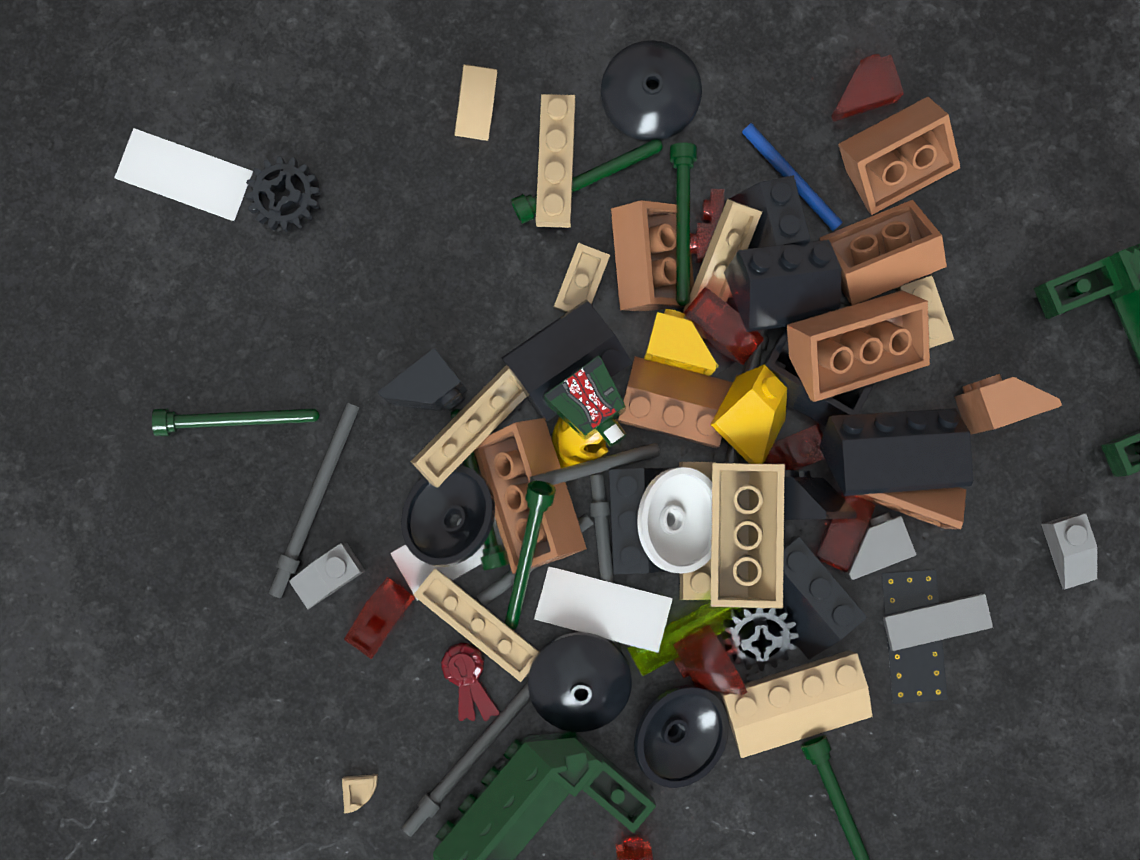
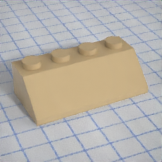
(747, 535)
(798, 703)

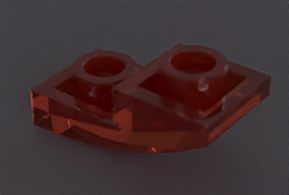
(704, 231)
(797, 450)
(844, 536)

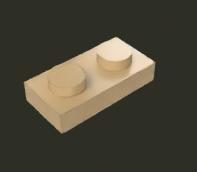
(582, 278)
(938, 324)

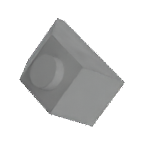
(882, 545)
(1072, 549)
(326, 575)

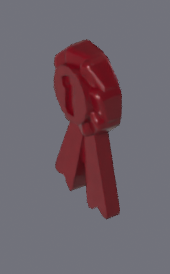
(463, 666)

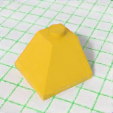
(678, 344)
(752, 413)

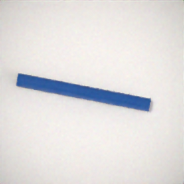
(785, 170)

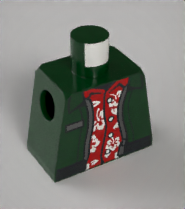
(589, 403)

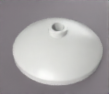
(677, 520)

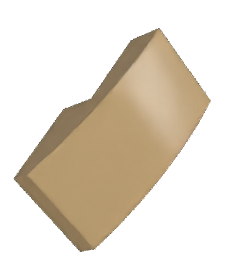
(475, 102)

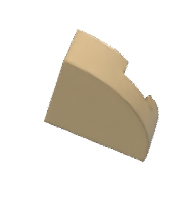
(358, 791)

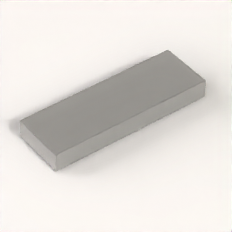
(937, 622)

